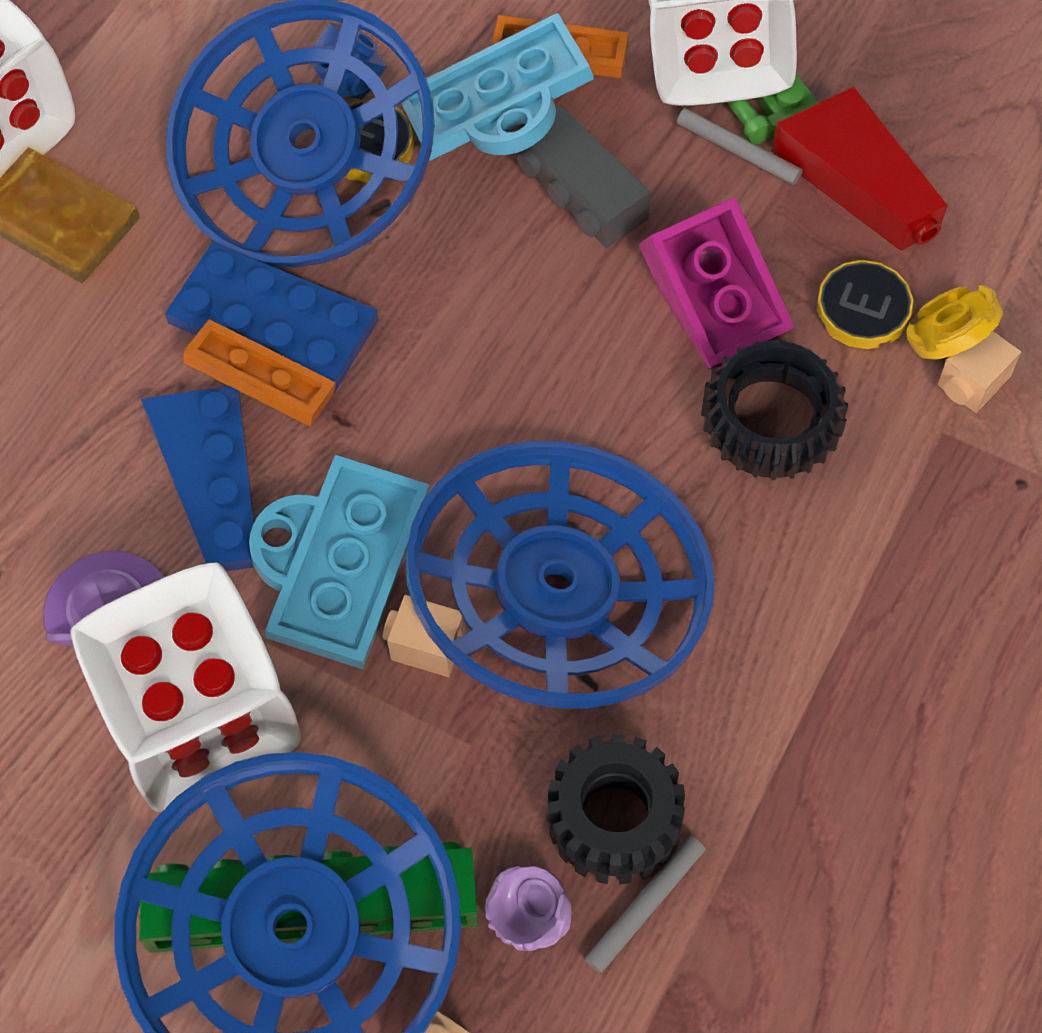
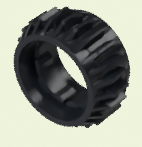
(783, 364)

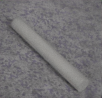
(739, 146)
(644, 904)

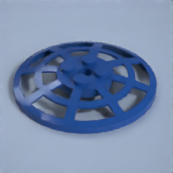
(289, 114)
(562, 552)
(281, 887)

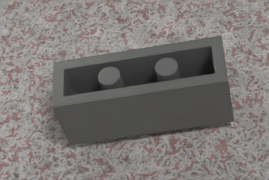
(586, 180)

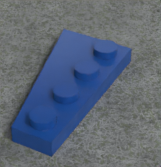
(208, 463)

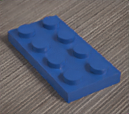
(274, 310)

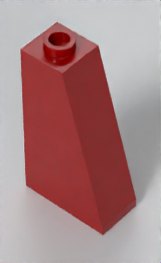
(862, 168)

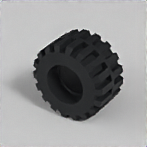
(620, 767)

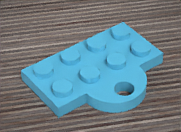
(503, 88)
(338, 560)

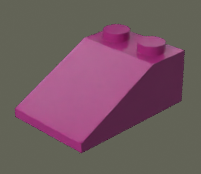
(717, 282)

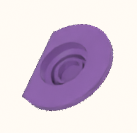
(91, 585)

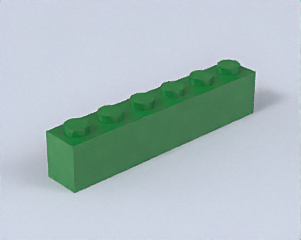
(374, 910)

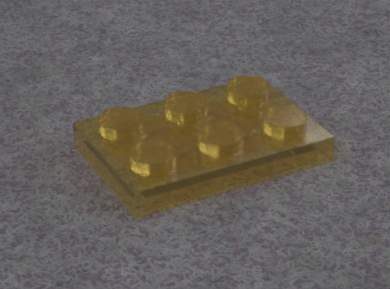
(61, 215)

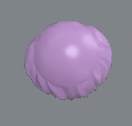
(528, 908)

